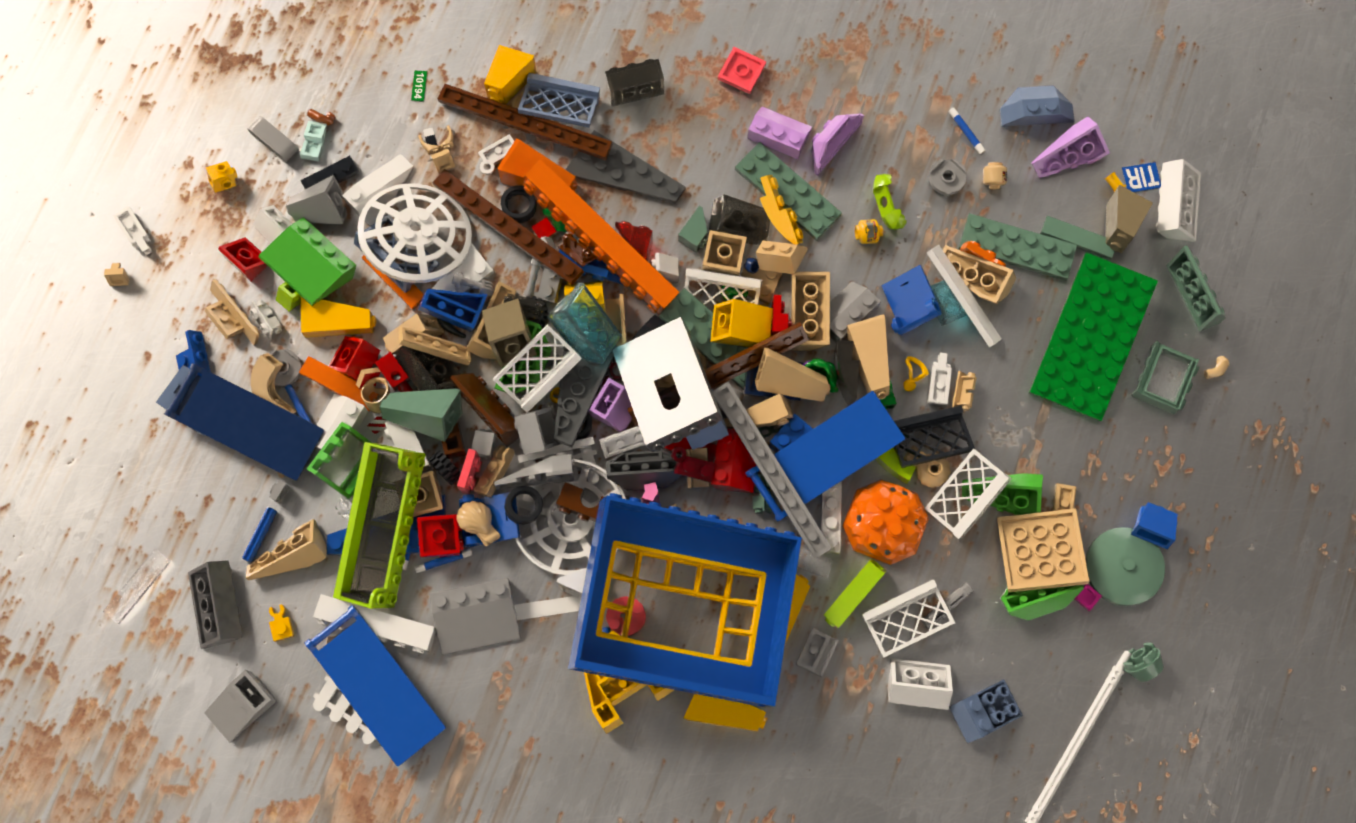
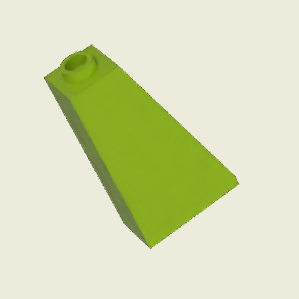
(854, 593)

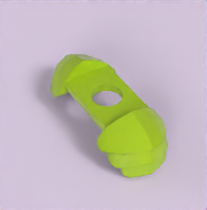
(892, 218)

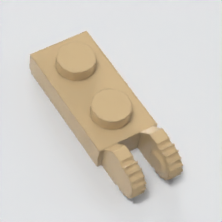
(495, 470)

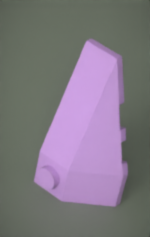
(1077, 146)

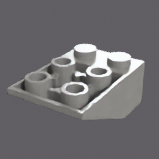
(239, 705)

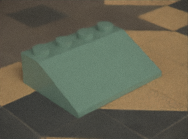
(1195, 289)

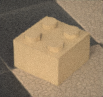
(724, 253)

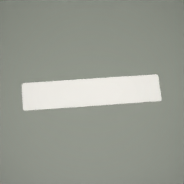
(547, 607)

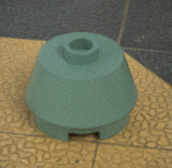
(1144, 663)

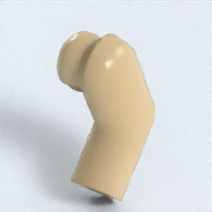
(1219, 370)

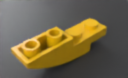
(782, 218)

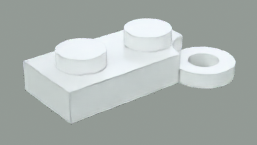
(494, 154)

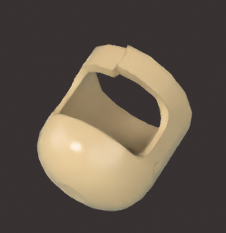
(368, 388)

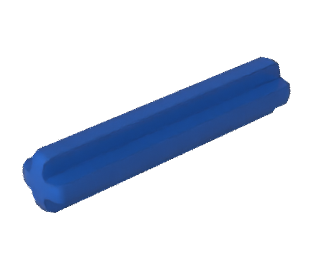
(259, 534)

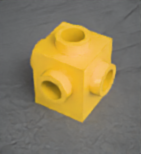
(221, 176)

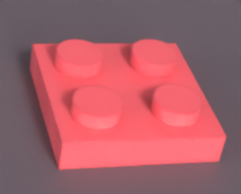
(741, 70)
(467, 477)

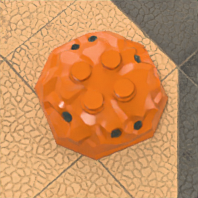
(885, 522)

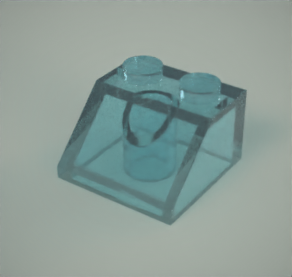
(948, 303)

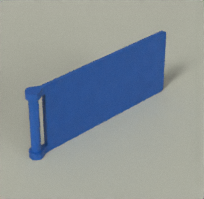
(834, 450)
(377, 687)

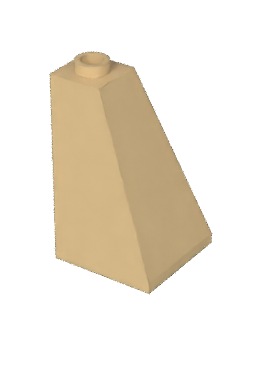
(871, 349)

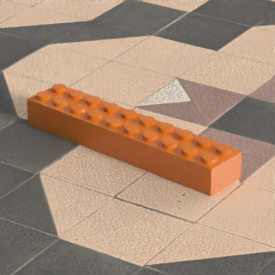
(599, 237)

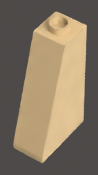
(786, 377)

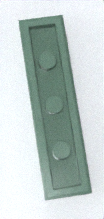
(1082, 238)

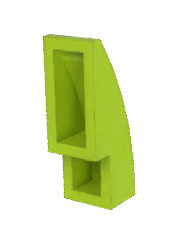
(891, 464)

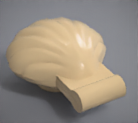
(930, 473)
(476, 519)

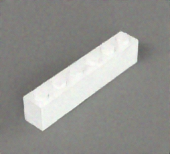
(384, 625)

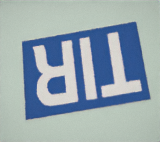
(1141, 177)

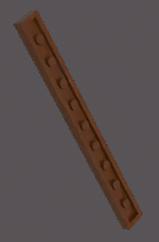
(529, 124)
(508, 227)
(738, 363)

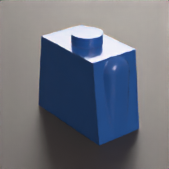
(1156, 525)

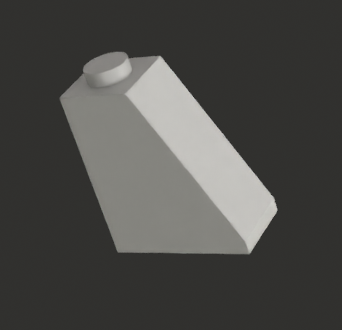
(319, 203)

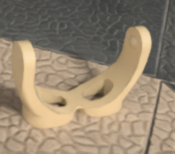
(447, 144)

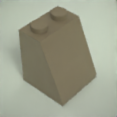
(1124, 217)
(507, 331)

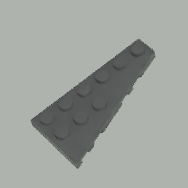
(625, 172)

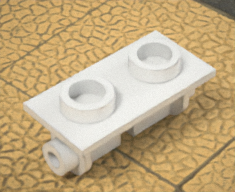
(260, 312)

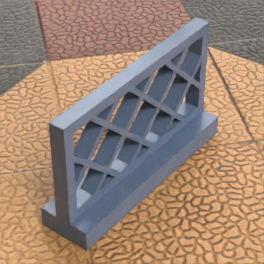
(561, 89)
(381, 255)

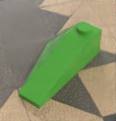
(1019, 497)

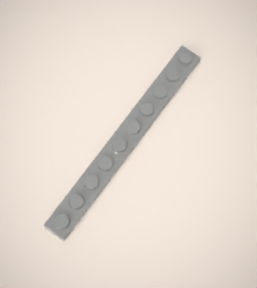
(771, 470)

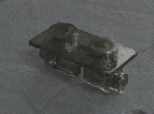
(531, 307)

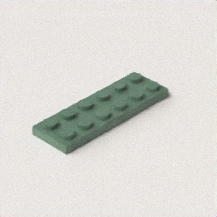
(813, 211)
(1021, 246)
(699, 322)

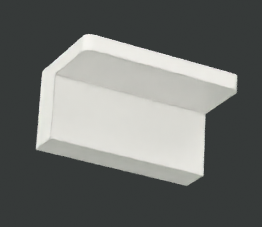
(271, 223)

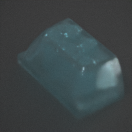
(585, 325)

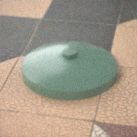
(1124, 567)

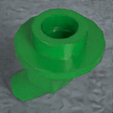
(731, 291)

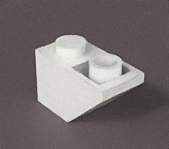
(666, 266)

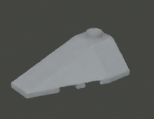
(548, 471)

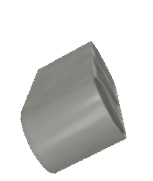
(273, 139)

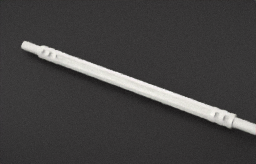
(1078, 740)

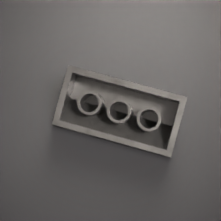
(214, 604)

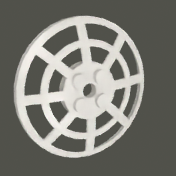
(414, 239)
(556, 521)

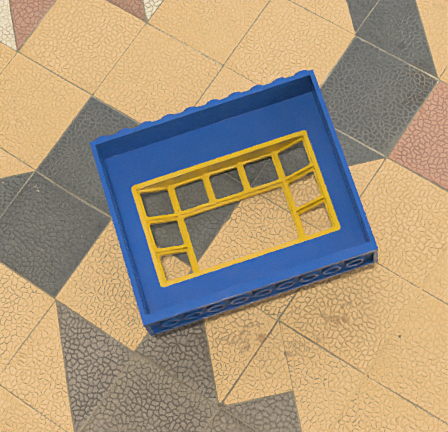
(705, 545)

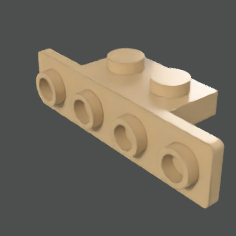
(228, 316)

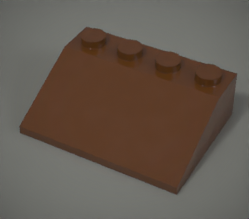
(487, 406)

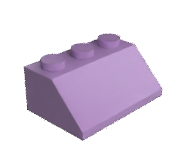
(778, 132)

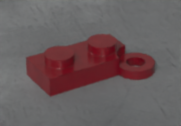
(692, 467)

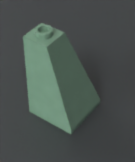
(424, 411)

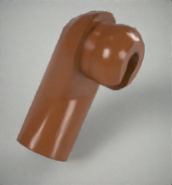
(315, 115)

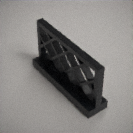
(929, 421)

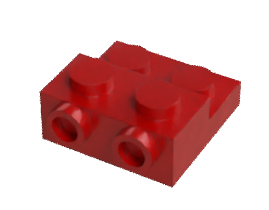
(780, 319)
(439, 536)

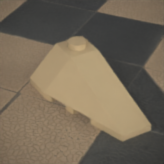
(981, 276)

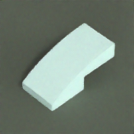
(314, 141)

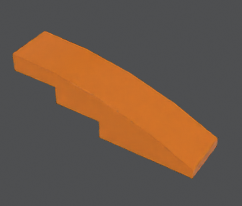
(333, 380)

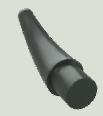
(449, 328)

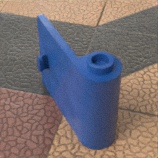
(911, 300)
(500, 521)

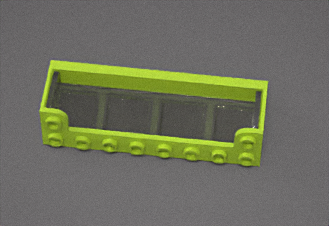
(379, 526)

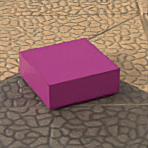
(1088, 597)

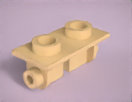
(964, 384)

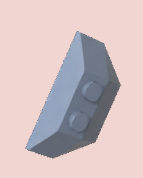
(1036, 107)

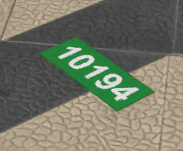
(419, 84)

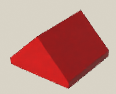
(244, 257)

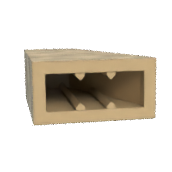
(419, 322)

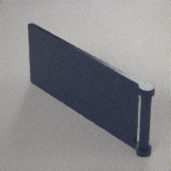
(246, 423)

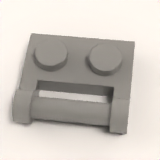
(549, 284)

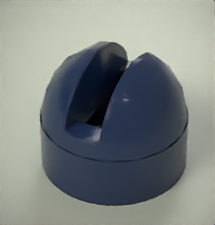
(751, 265)

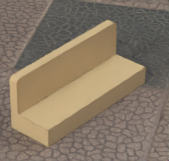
(616, 313)

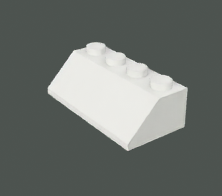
(1179, 201)

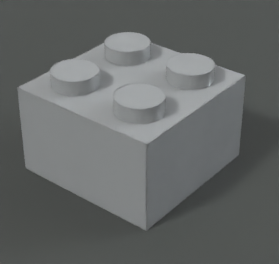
(536, 430)

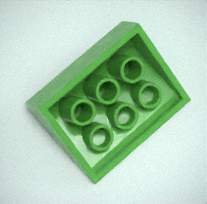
(308, 261)

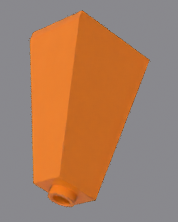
(521, 159)

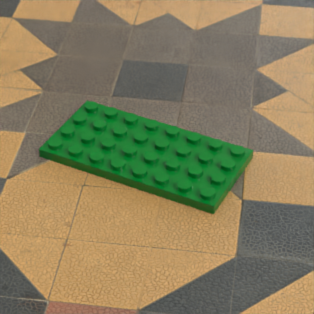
(1093, 336)

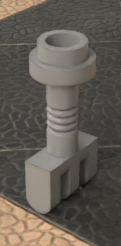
(484, 286)

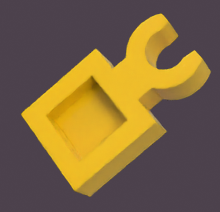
(281, 627)

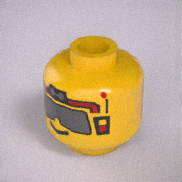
(868, 231)

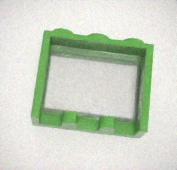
(340, 460)

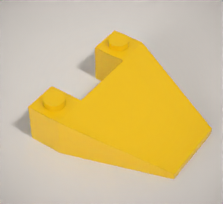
(608, 692)

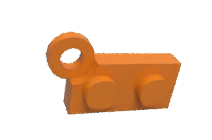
(974, 249)

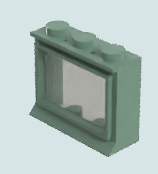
(1166, 378)

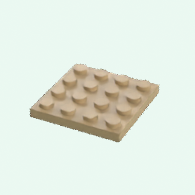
(1042, 550)

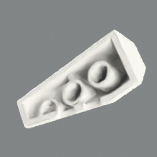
(389, 175)

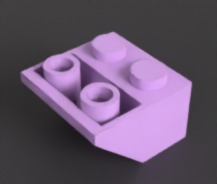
(612, 406)

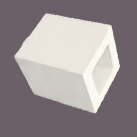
(484, 443)

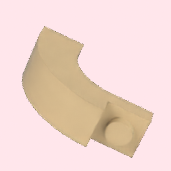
(263, 381)

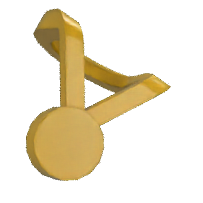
(909, 384)

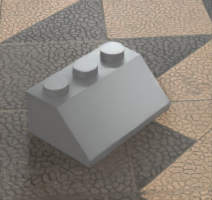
(850, 306)

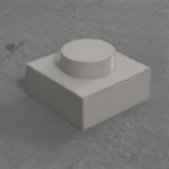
(279, 491)

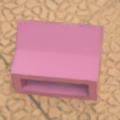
(651, 493)

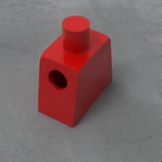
(389, 368)

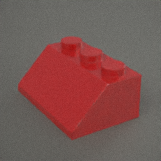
(731, 465)

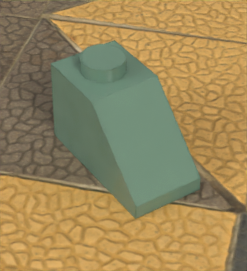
(695, 231)

